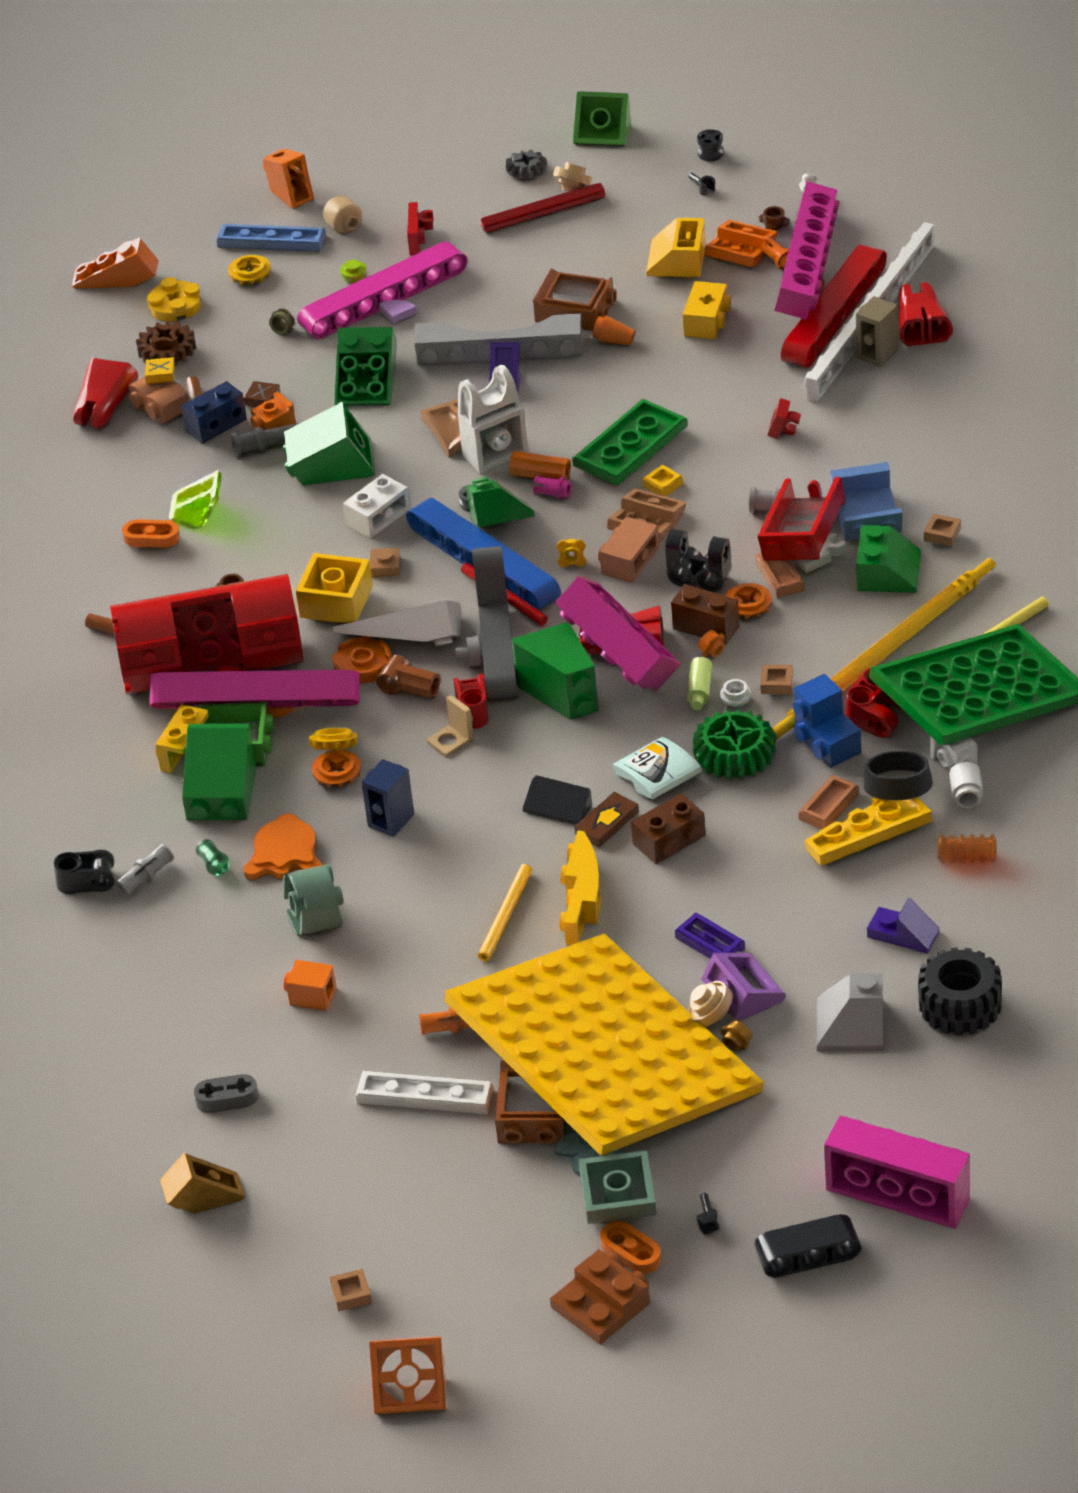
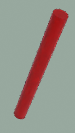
(513, 600)

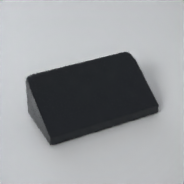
(557, 800)

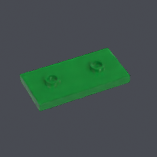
(630, 442)

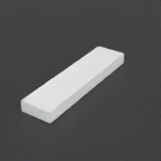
(425, 1092)

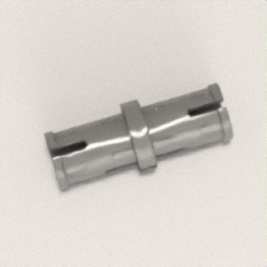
(144, 870)

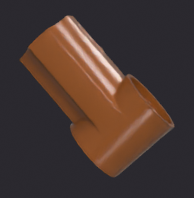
(401, 675)

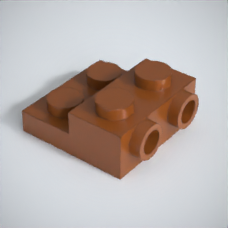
(602, 1296)

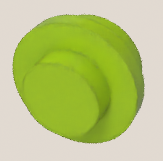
(353, 271)

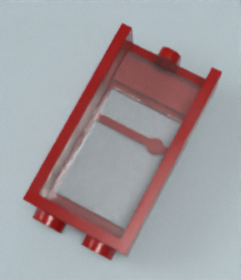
(800, 525)

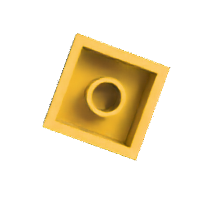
(334, 588)

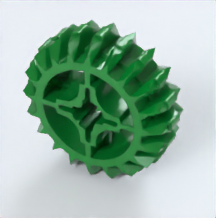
(734, 744)

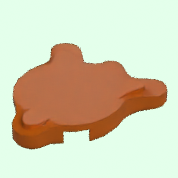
(282, 847)

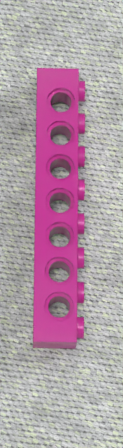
(808, 251)

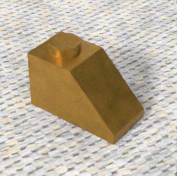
(200, 1185)

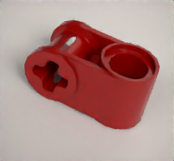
(473, 695)

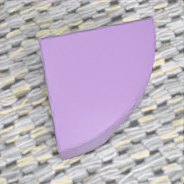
(397, 310)

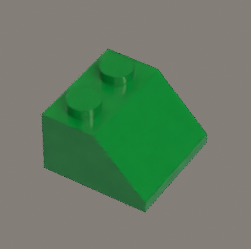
(494, 504)
(886, 561)

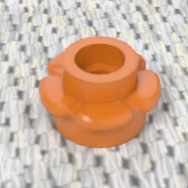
(711, 644)

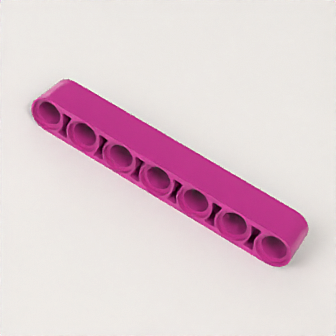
(392, 283)
(276, 688)

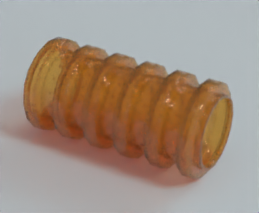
(967, 848)

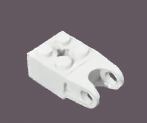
(491, 421)

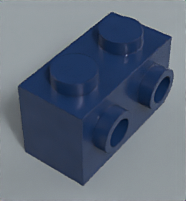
(214, 412)
(387, 797)

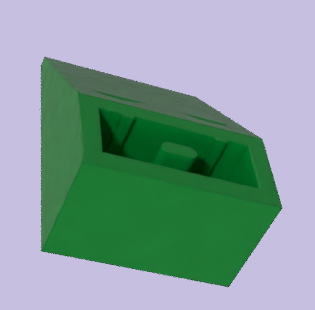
(365, 365)

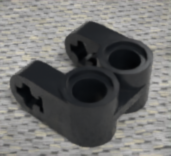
(688, 565)

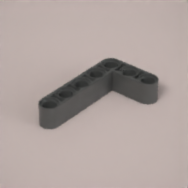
(494, 623)

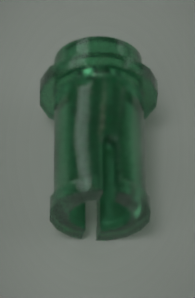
(216, 861)

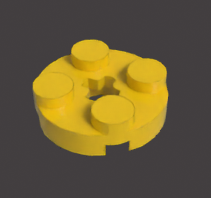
(174, 299)

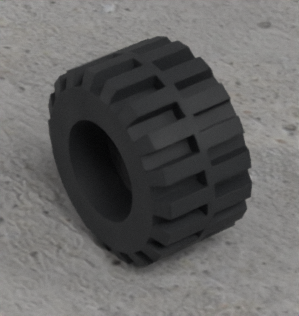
(960, 991)

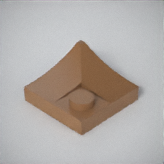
(444, 425)

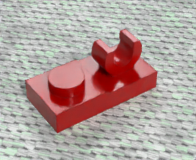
(416, 227)

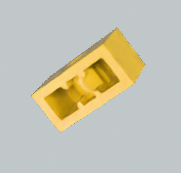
(706, 310)

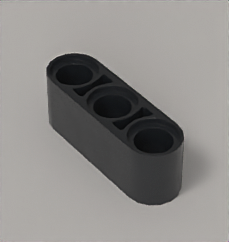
(807, 1246)

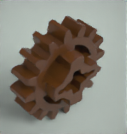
(166, 342)

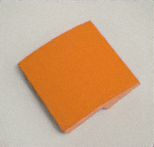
(739, 243)

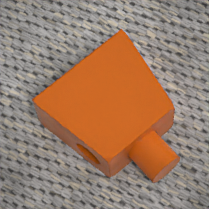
(288, 177)

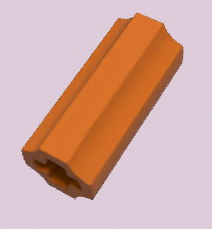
(533, 465)

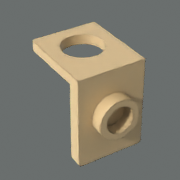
(459, 727)

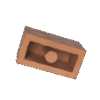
(628, 549)

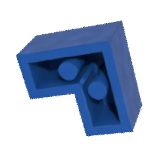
(823, 723)

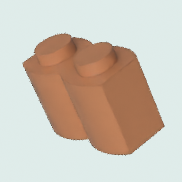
(159, 400)

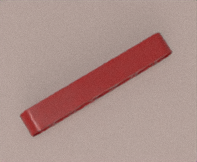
(834, 306)

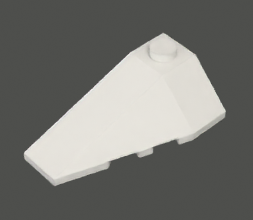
(425, 623)

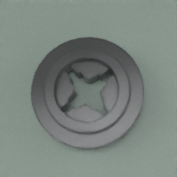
(518, 169)

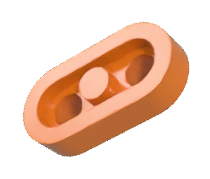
(151, 533)
(636, 1248)

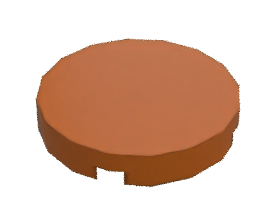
(363, 656)

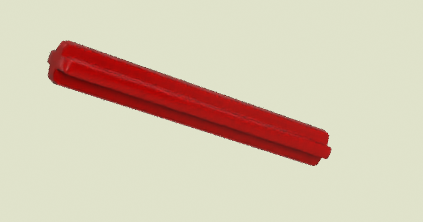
(542, 207)

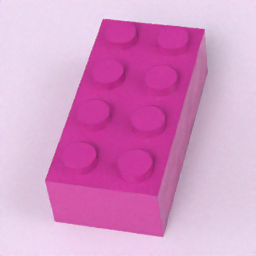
(617, 634)
(897, 1171)

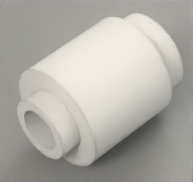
(966, 784)

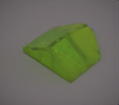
(195, 502)

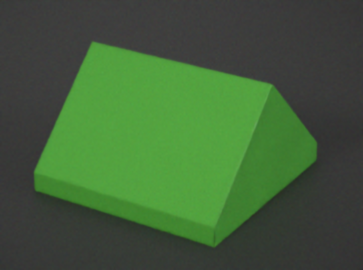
(602, 118)

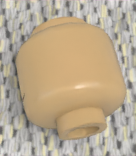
(342, 214)

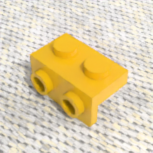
(172, 742)

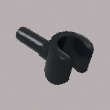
(703, 183)
(707, 1221)

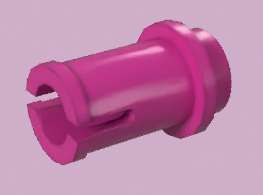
(553, 487)

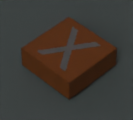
(260, 392)

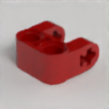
(867, 707)

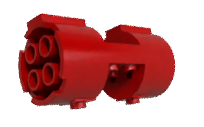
(204, 629)

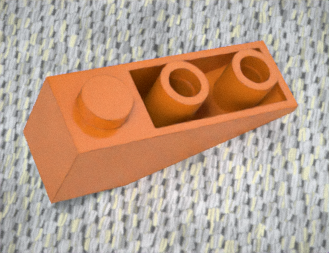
(123, 267)

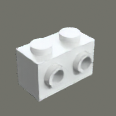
(376, 506)

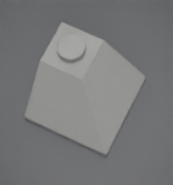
(852, 1014)

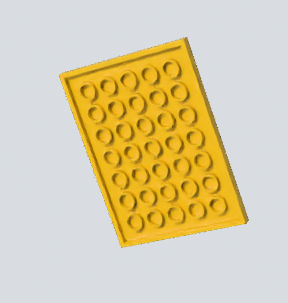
(603, 1043)

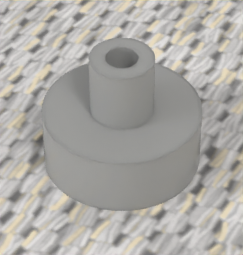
(470, 652)

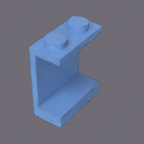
(867, 499)

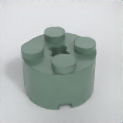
(313, 900)

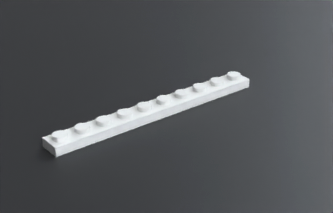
(887, 288)

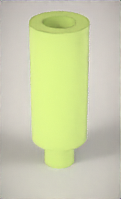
(699, 682)

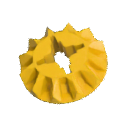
(259, 265)
(333, 739)

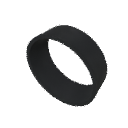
(897, 788)

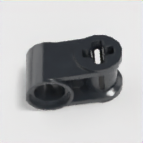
(81, 872)

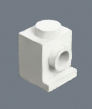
(954, 753)

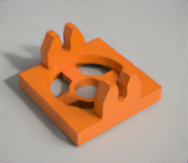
(433, 1400)

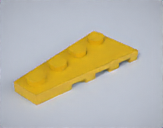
(867, 827)

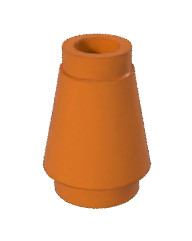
(612, 331)

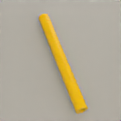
(505, 913)

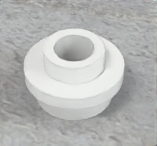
(735, 693)

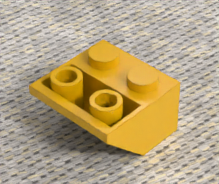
(678, 249)

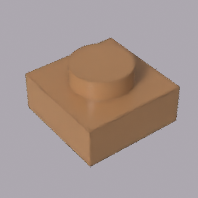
(942, 530)
(385, 562)
(776, 679)
(350, 1290)

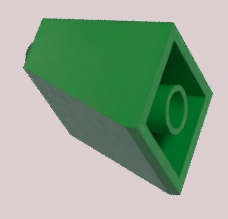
(329, 448)
(556, 670)
(218, 772)

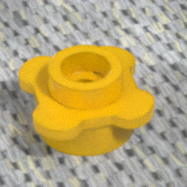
(575, 546)

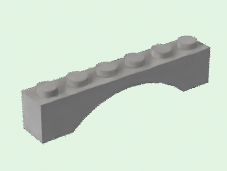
(546, 339)

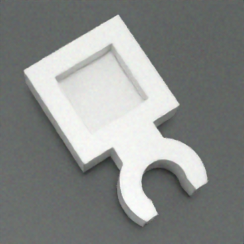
(830, 548)

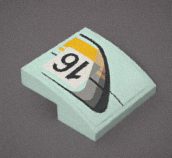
(657, 767)

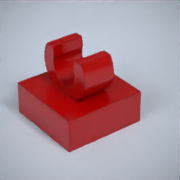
(781, 419)

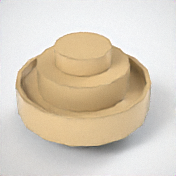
(572, 177)
(710, 1002)

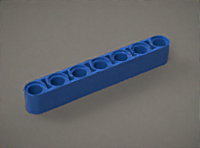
(458, 538)

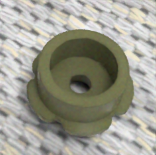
(277, 324)

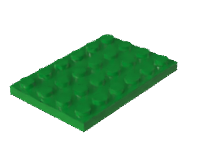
(978, 684)

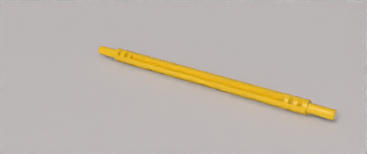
(900, 634)

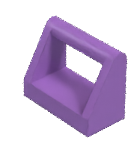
(746, 999)

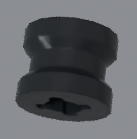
(710, 145)

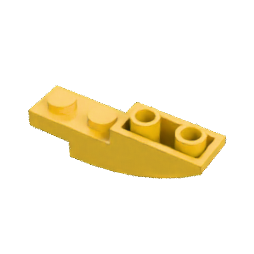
(582, 889)

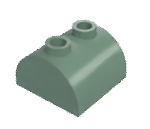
(617, 1187)

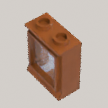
(574, 294)
(523, 1113)

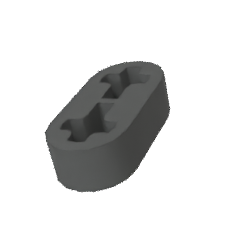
(226, 1093)

